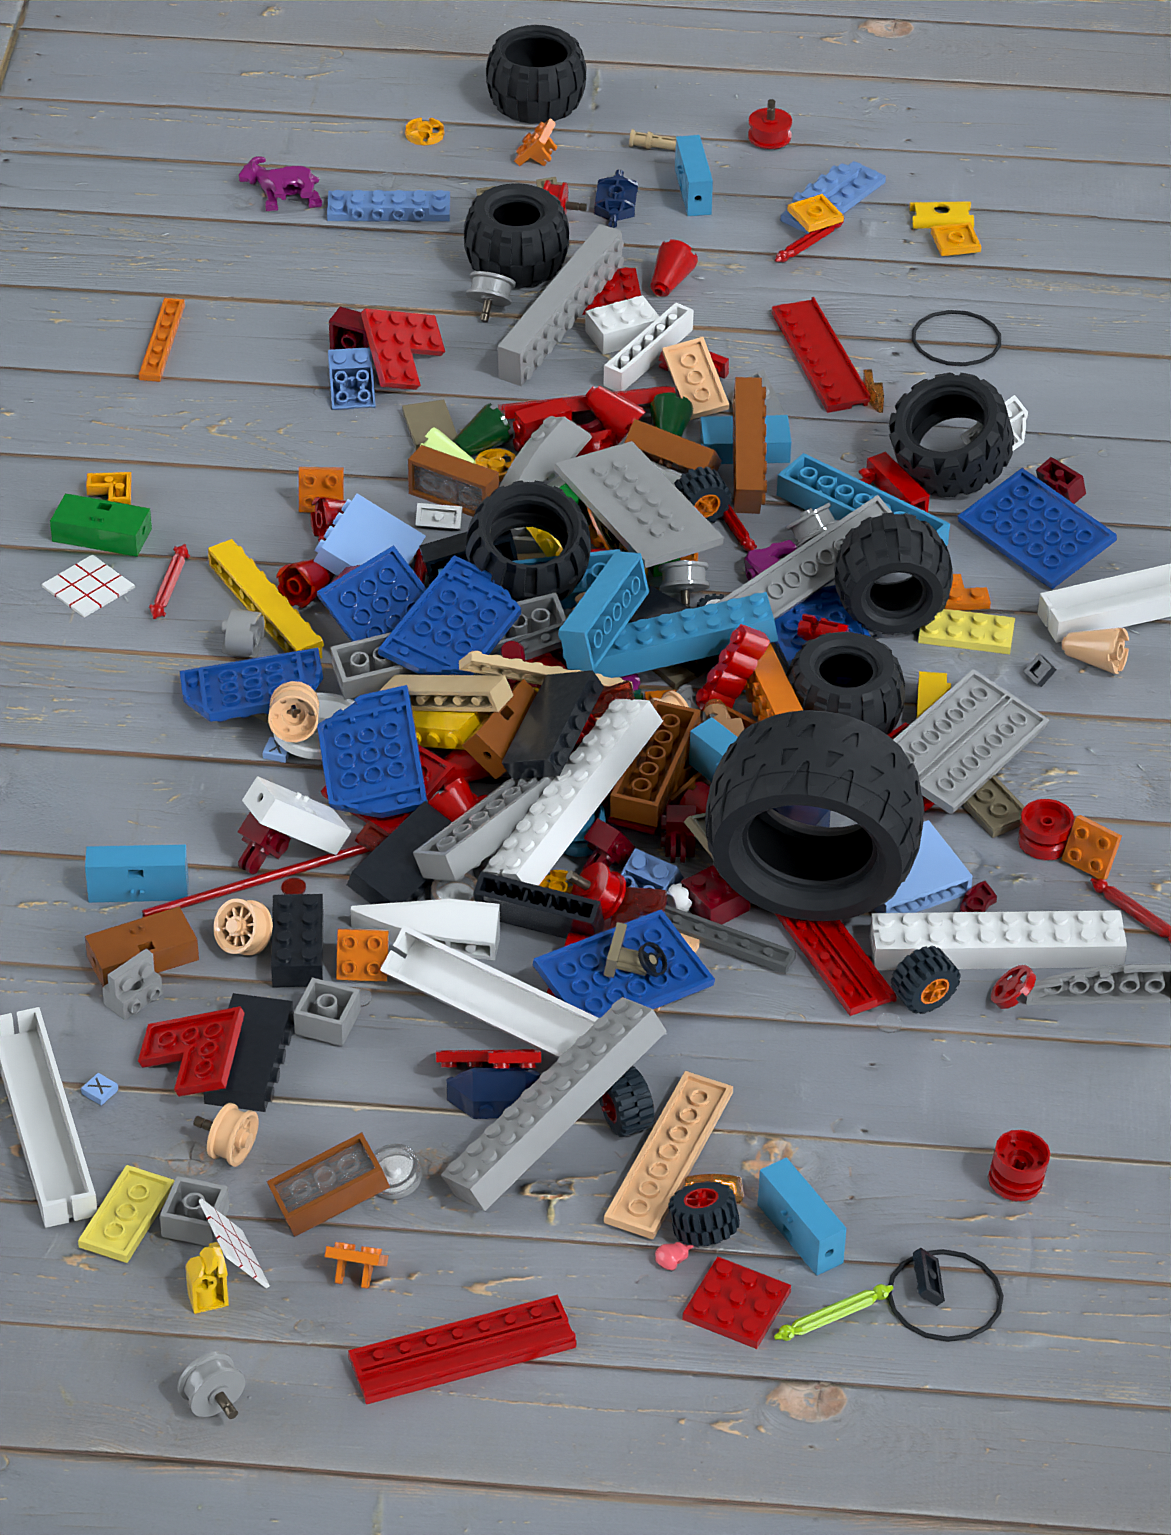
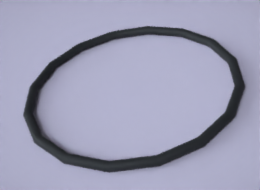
(950, 362)
(940, 1337)

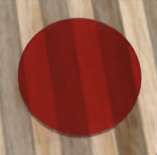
(293, 886)

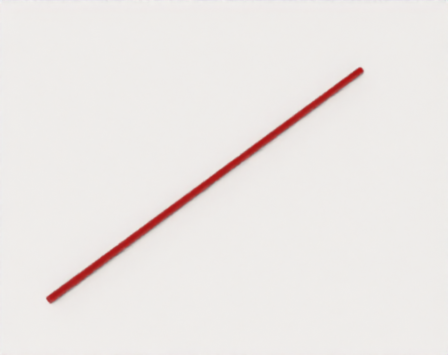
(257, 880)

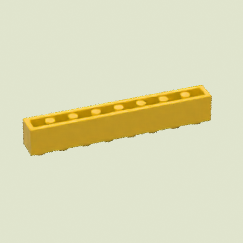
(261, 596)

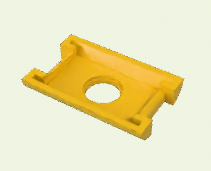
(928, 217)

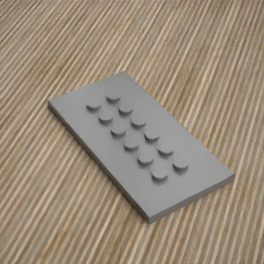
(638, 504)
(967, 739)

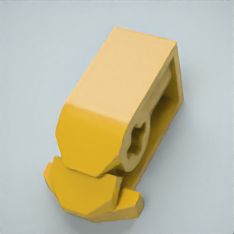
(207, 1279)

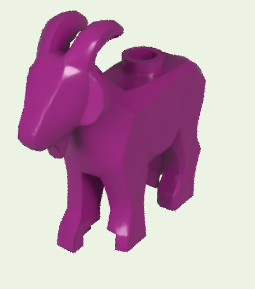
(281, 182)
(761, 559)

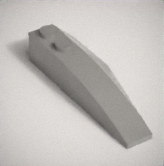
(551, 443)
(1105, 986)

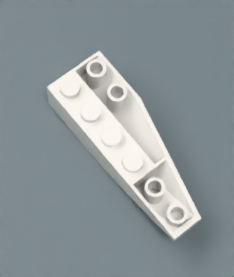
(459, 924)

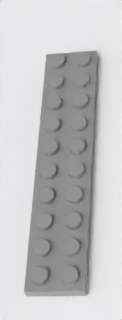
(808, 566)

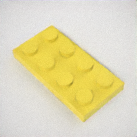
(969, 631)
(126, 1214)

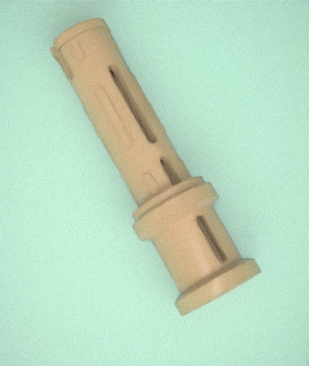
(649, 140)

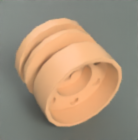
(289, 723)

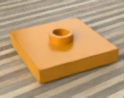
(815, 213)
(955, 239)

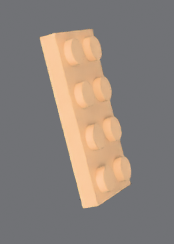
(696, 377)

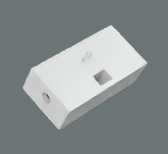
(296, 815)

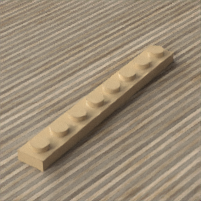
(518, 669)

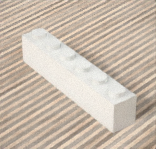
(647, 347)

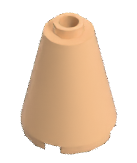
(1099, 648)

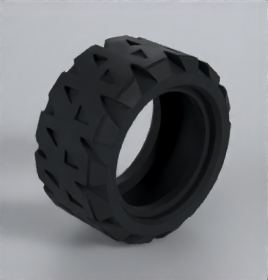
(944, 399)

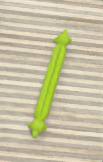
(833, 1312)

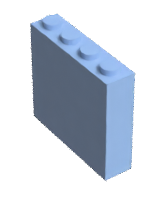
(362, 534)
(934, 877)

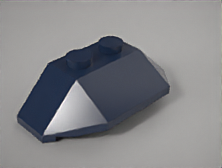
(489, 1091)

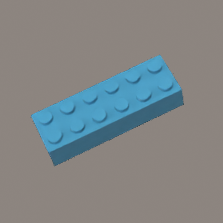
(603, 611)

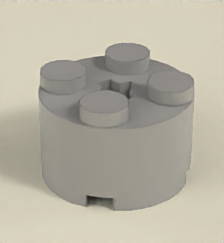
(243, 633)

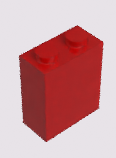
(531, 418)

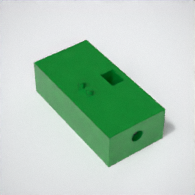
(101, 525)

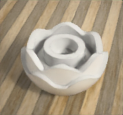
(678, 897)

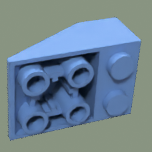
(351, 378)
(650, 872)

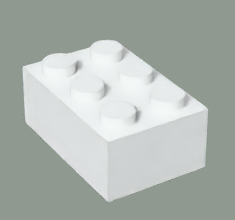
(618, 323)

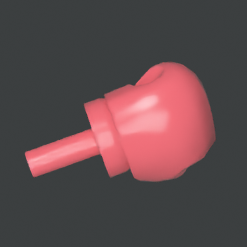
(671, 1254)

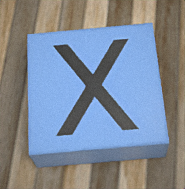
(274, 751)
(99, 1089)

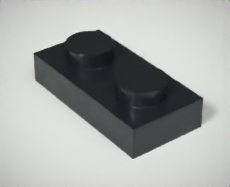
(928, 1277)

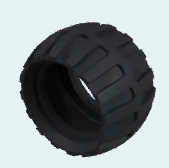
(537, 507)

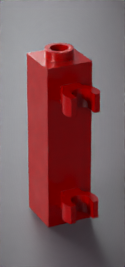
(893, 479)

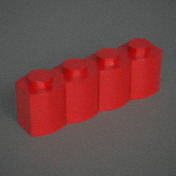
(734, 666)

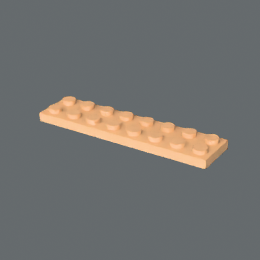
(668, 1155)

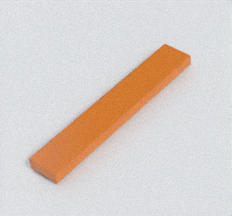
(162, 339)

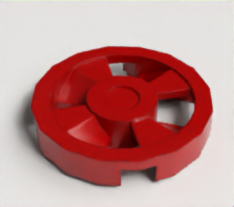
(1006, 991)

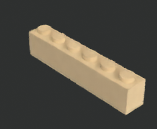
(454, 692)

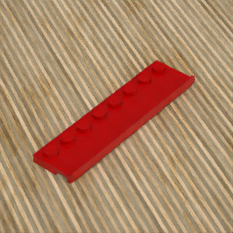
(821, 355)
(578, 403)
(840, 963)
(462, 1349)

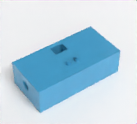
(693, 175)
(717, 434)
(708, 745)
(136, 873)
(801, 1216)

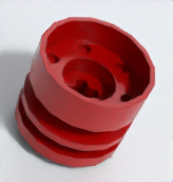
(1019, 1165)

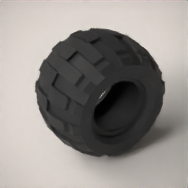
(536, 74)
(517, 233)
(893, 546)
(871, 696)

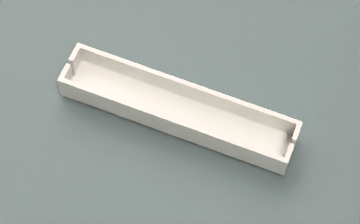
(1107, 602)
(577, 791)
(1002, 938)
(486, 993)
(44, 1121)

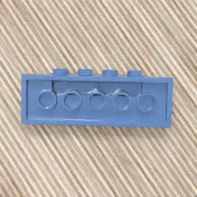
(842, 186)
(388, 205)

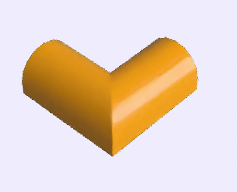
(115, 485)

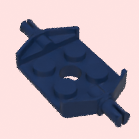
(616, 205)

